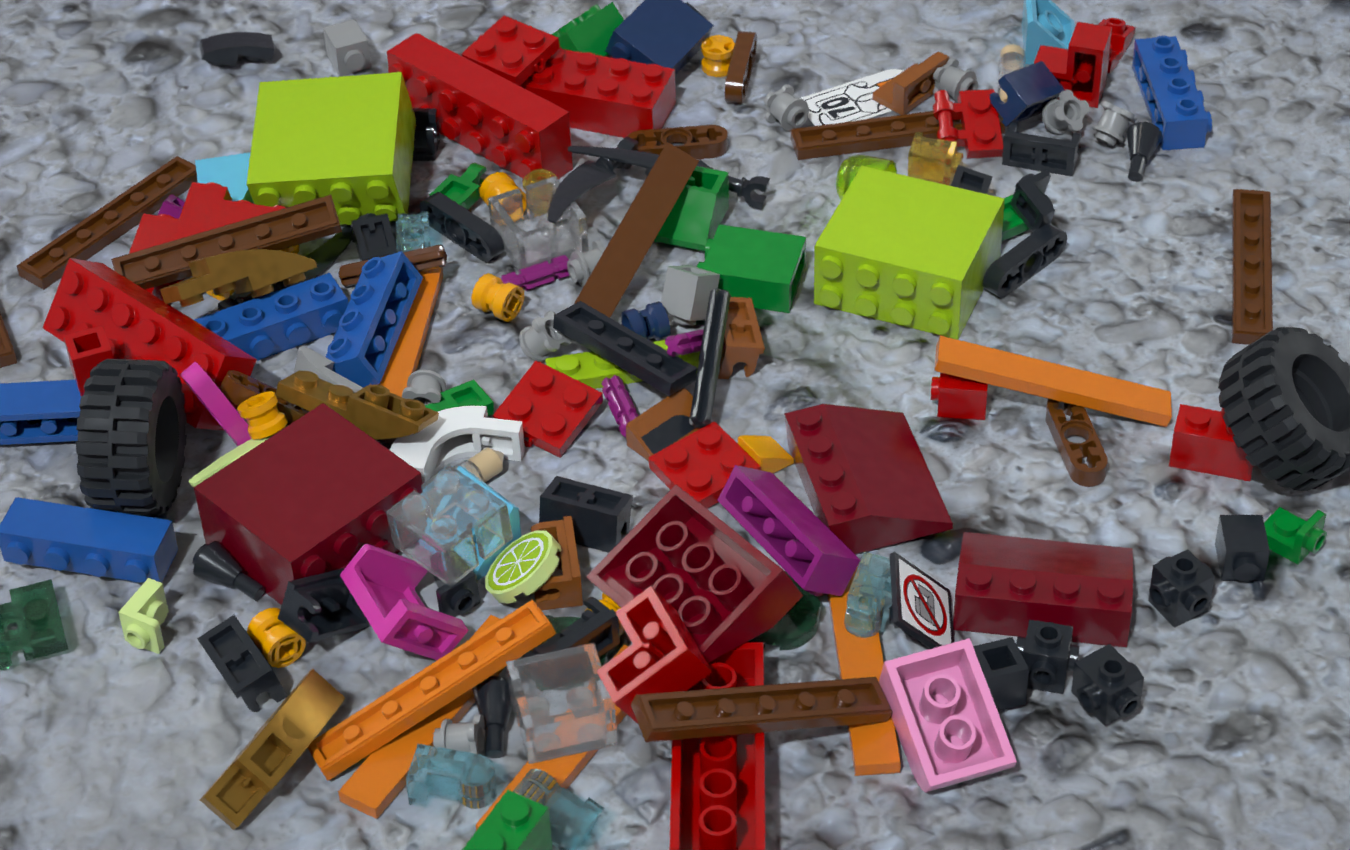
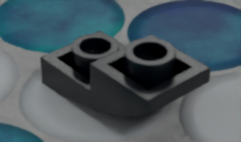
(225, 47)

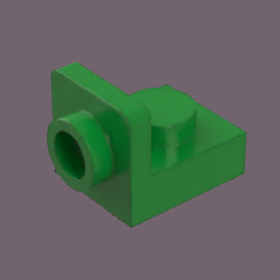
(1294, 536)

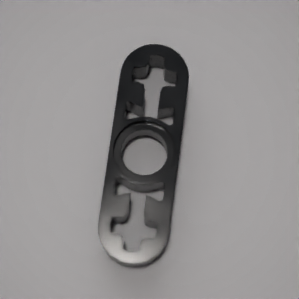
(462, 227)
(1024, 260)

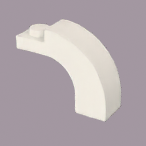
(459, 435)

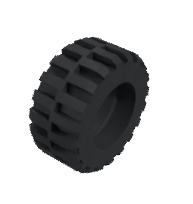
(1289, 407)
(131, 437)

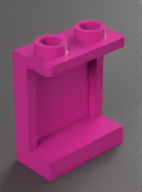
(387, 596)

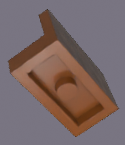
(911, 85)

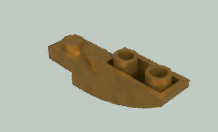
(239, 270)
(370, 409)
(273, 749)

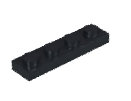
(624, 348)

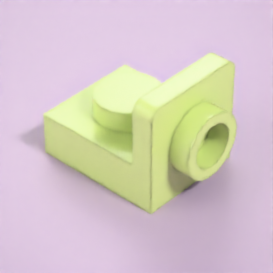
(144, 615)

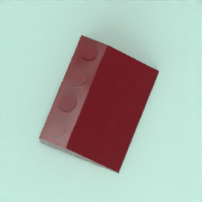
(865, 475)
(703, 570)
(1059, 582)

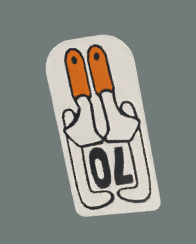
(849, 101)

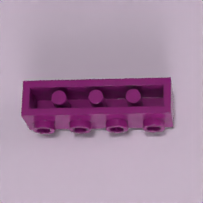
(789, 531)

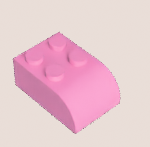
(945, 716)

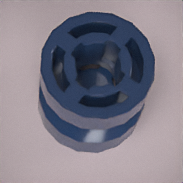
(649, 322)

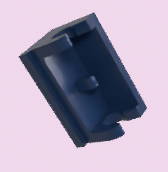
(1026, 92)

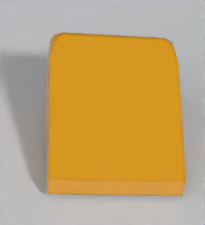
(766, 452)

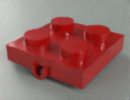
(512, 49)
(550, 407)
(701, 463)

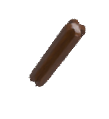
(422, 260)

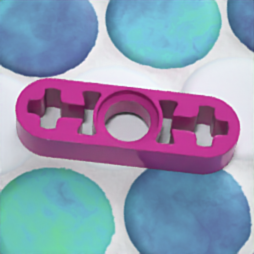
(216, 403)

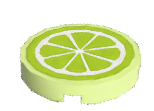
(523, 566)

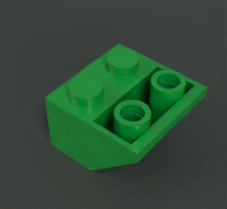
(590, 30)
(697, 210)

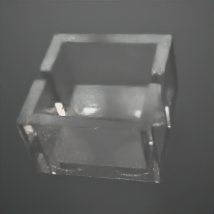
(537, 238)
(438, 525)
(561, 703)

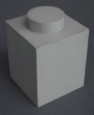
(347, 47)
(688, 292)

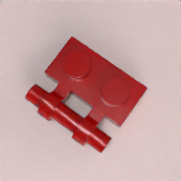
(979, 122)

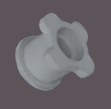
(954, 79)
(787, 109)
(1065, 113)
(1112, 124)
(583, 263)
(542, 338)
(424, 386)
(462, 736)

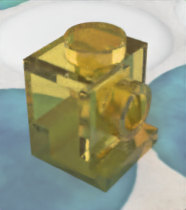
(933, 159)

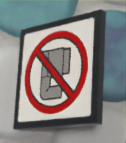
(920, 604)

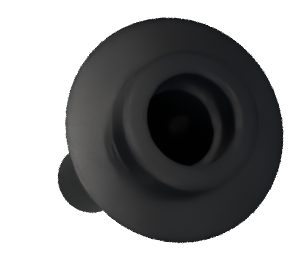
(1142, 143)
(218, 566)
(495, 705)

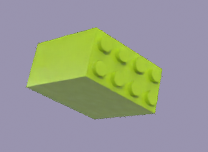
(335, 140)
(908, 251)

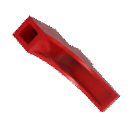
(204, 209)

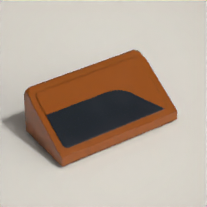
(661, 425)

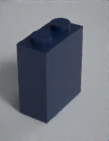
(660, 34)

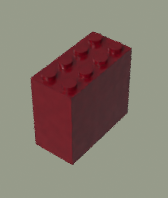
(305, 500)

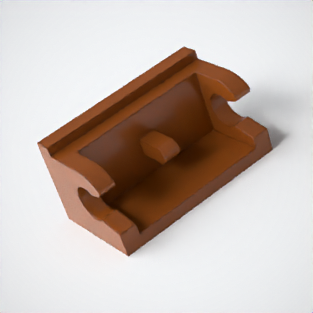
(741, 339)
(564, 585)

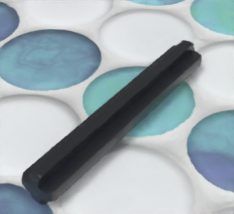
(709, 358)

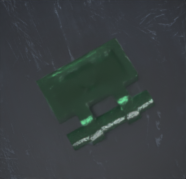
(37, 620)

